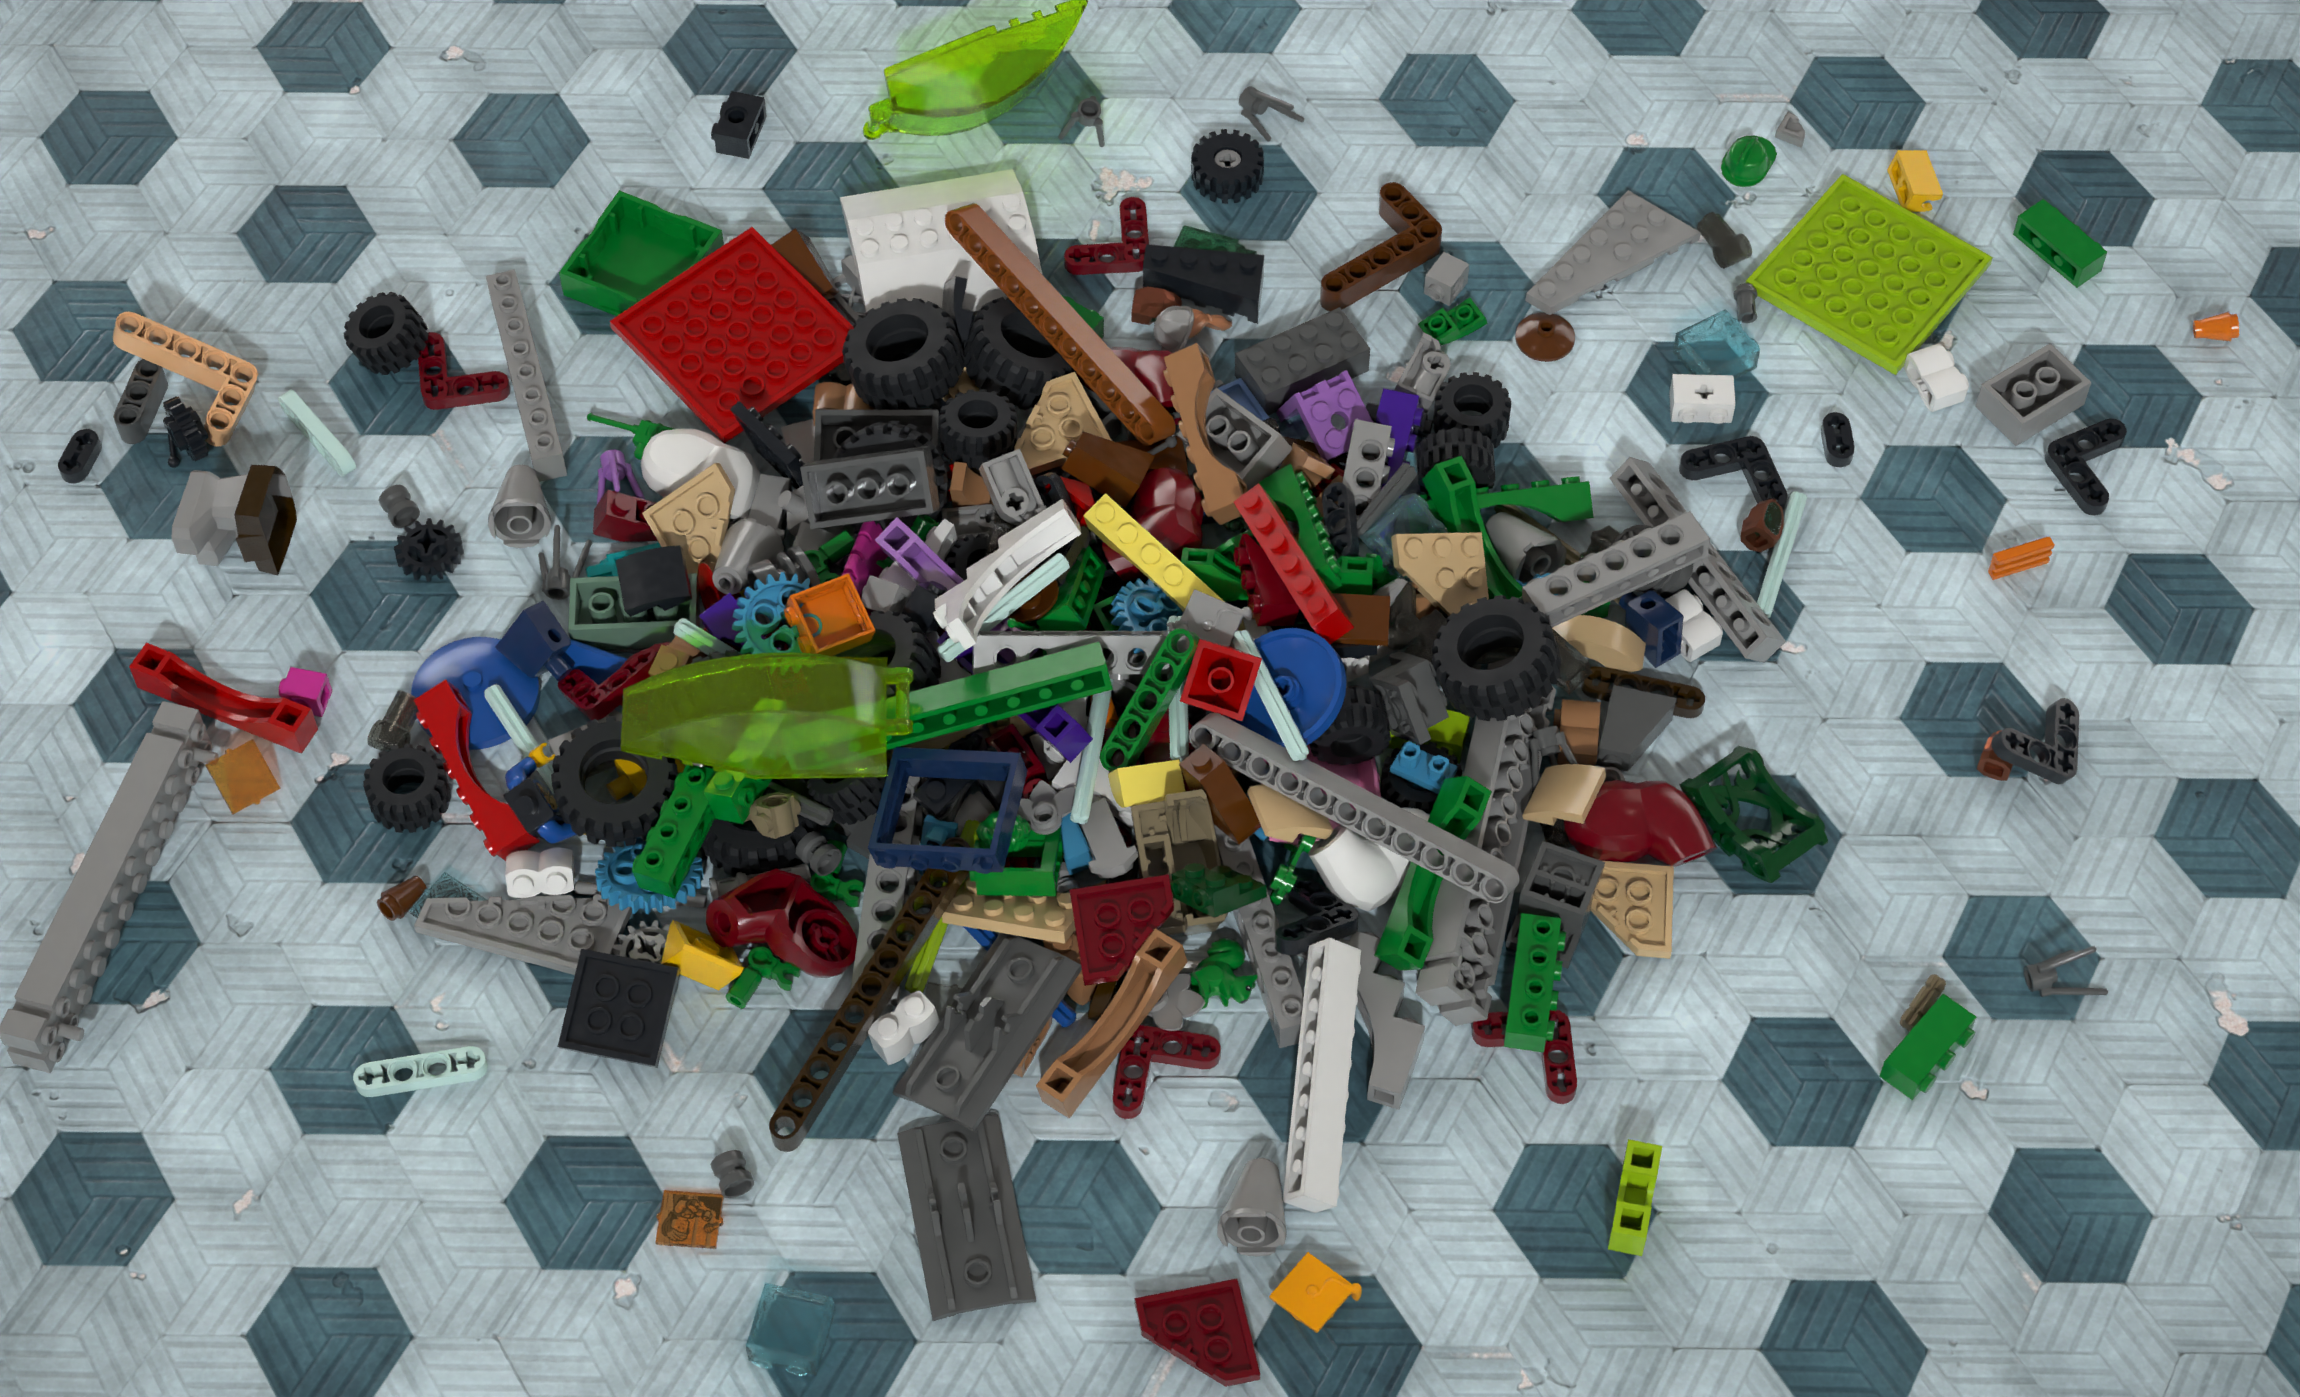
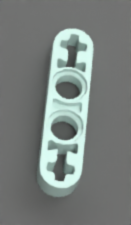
(316, 432)
(420, 1066)

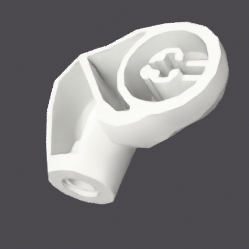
(682, 454)
(1360, 869)

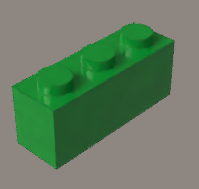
(2060, 243)
(1929, 1047)

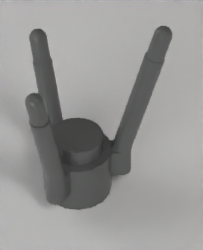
(1257, 102)
(1087, 115)
(557, 582)
(1547, 742)
(2043, 974)

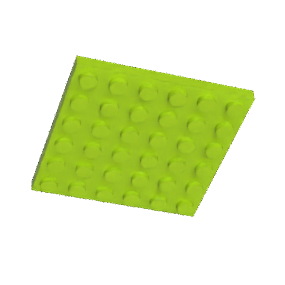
(1869, 273)

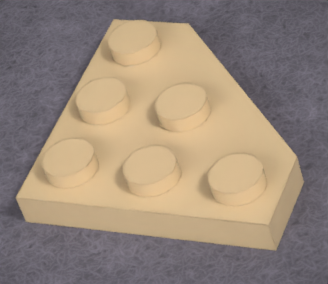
(1055, 420)
(695, 517)
(1443, 566)
(1637, 906)

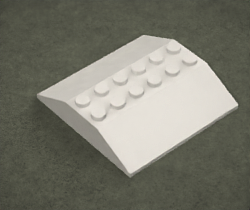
(907, 250)

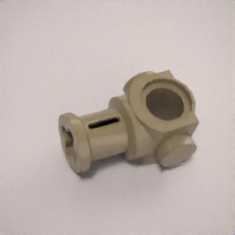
(775, 814)

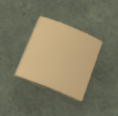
(1565, 793)
(1286, 818)

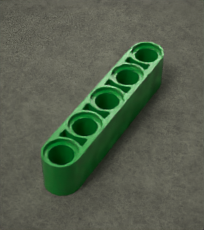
(1136, 707)

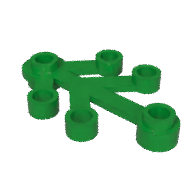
(1284, 877)

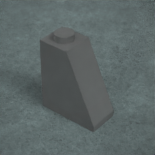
(1632, 725)

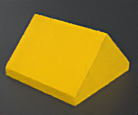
(700, 956)

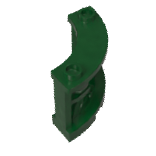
(1758, 858)

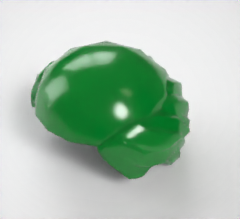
(1019, 836)

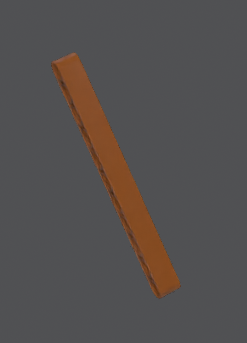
(1060, 324)

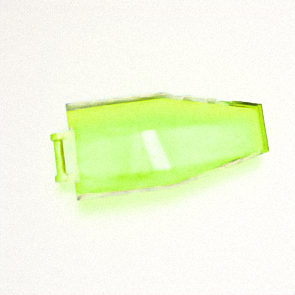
(972, 76)
(771, 715)

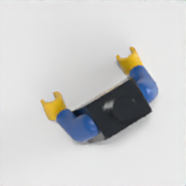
(533, 799)

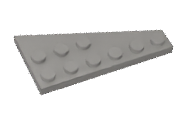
(1612, 249)
(530, 929)

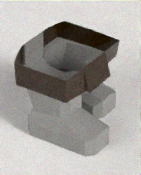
(247, 507)

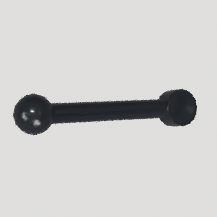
(173, 461)

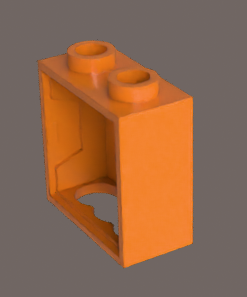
(837, 610)

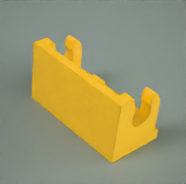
(1914, 180)

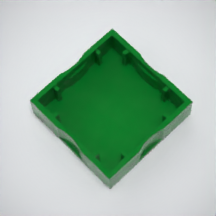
(634, 254)

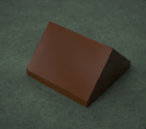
(1369, 617)

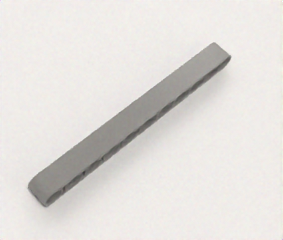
(1367, 805)

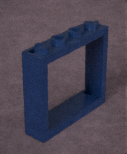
(956, 765)

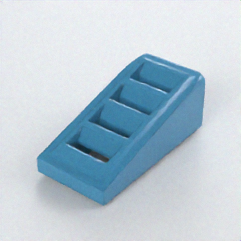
(1075, 846)

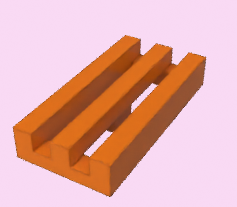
(2021, 558)

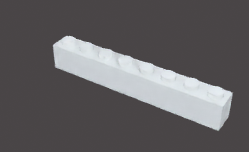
(1322, 1076)

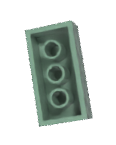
(601, 622)

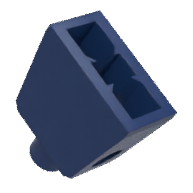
(1655, 624)
(537, 643)

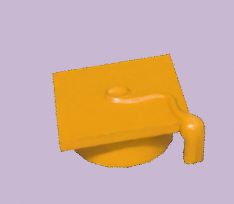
(1314, 1292)

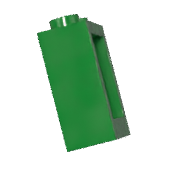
(1026, 881)

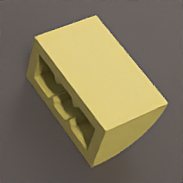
(1146, 783)

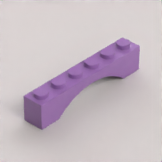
(925, 566)

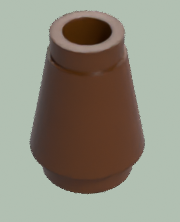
(401, 898)

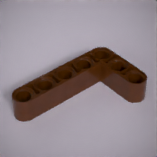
(1415, 243)

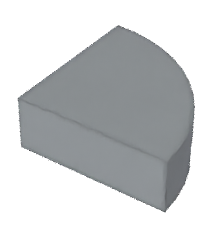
(1791, 130)

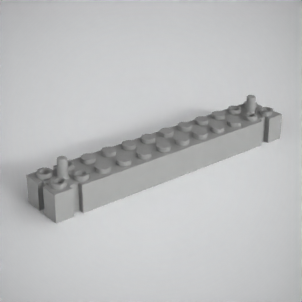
(105, 889)
(1466, 927)

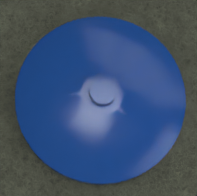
(473, 667)
(1308, 679)

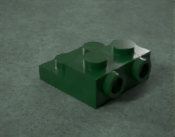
(1216, 889)

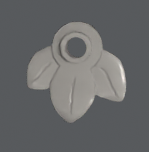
(1046, 805)
(1176, 1004)

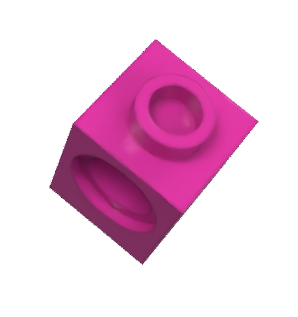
(307, 688)

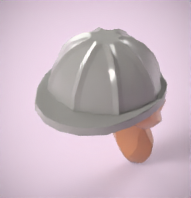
(1180, 323)

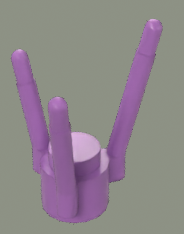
(614, 469)

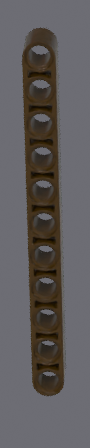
(863, 1005)

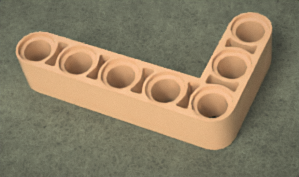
(193, 367)

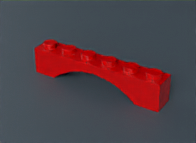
(1292, 564)
(269, 718)
(449, 720)

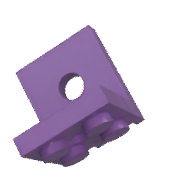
(1317, 407)

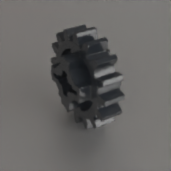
(185, 428)
(429, 550)

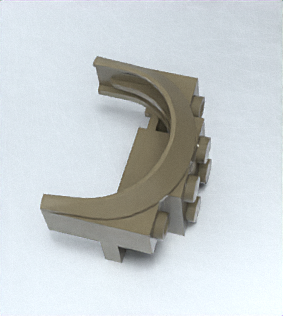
(1168, 839)

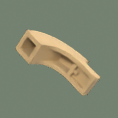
(1604, 642)

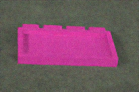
(864, 557)

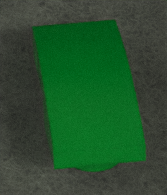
(1455, 323)

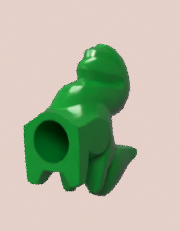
(1216, 977)

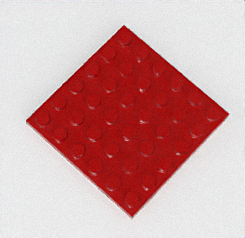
(736, 332)

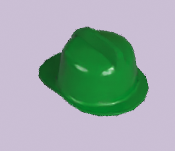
(1748, 161)

